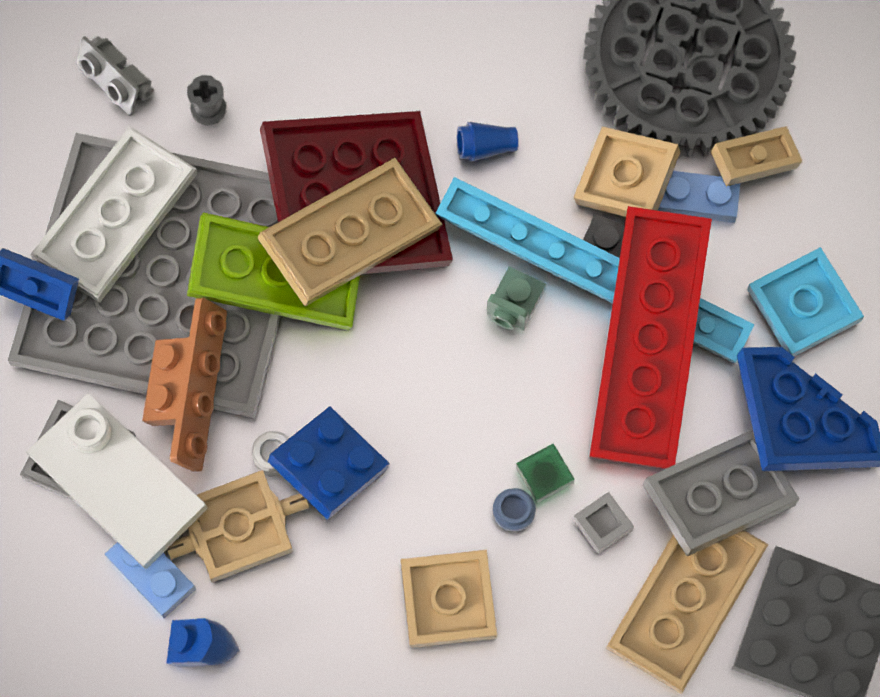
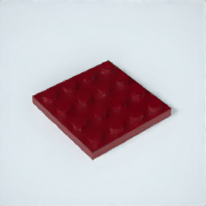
(323, 154)

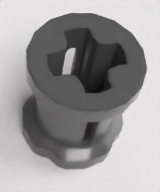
(206, 112)

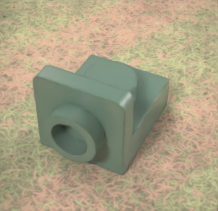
(515, 299)

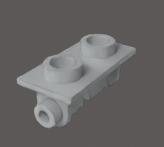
(101, 63)

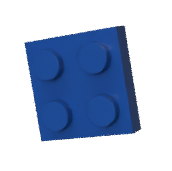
(328, 462)

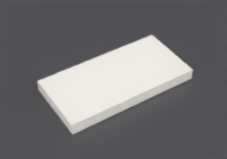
(115, 213)
(120, 487)

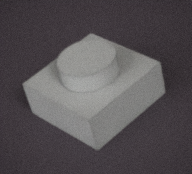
(603, 522)

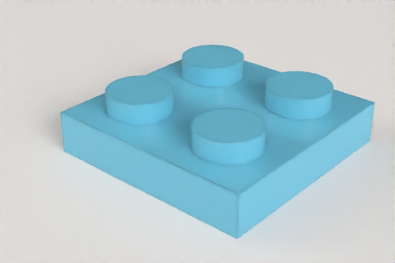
(805, 302)

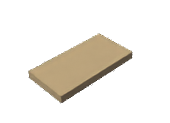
(349, 231)
(684, 607)

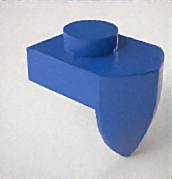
(200, 643)

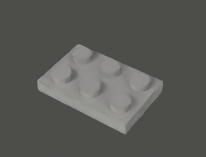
(718, 493)

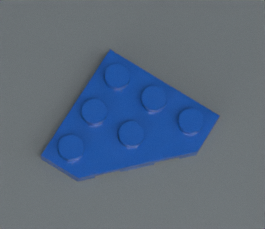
(801, 417)

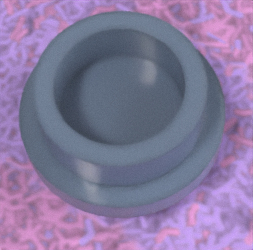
(514, 509)

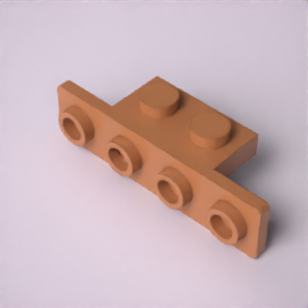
(185, 384)

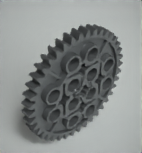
(722, 112)

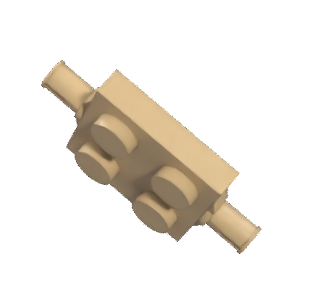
(239, 527)

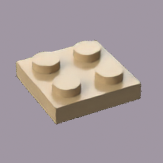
(626, 172)
(448, 598)

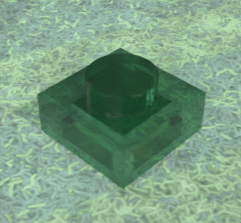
(545, 473)

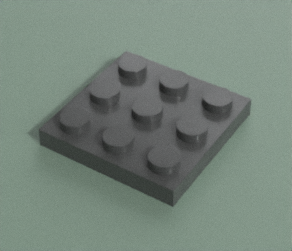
(812, 629)

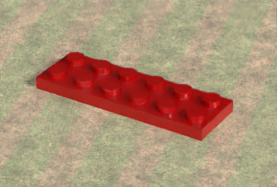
(650, 338)

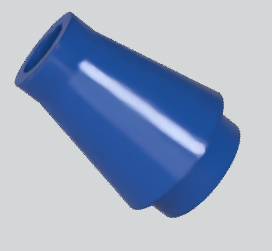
(482, 141)

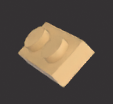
(756, 156)

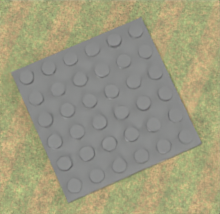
(149, 302)

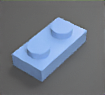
(701, 196)
(159, 584)

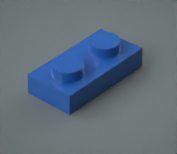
(37, 285)

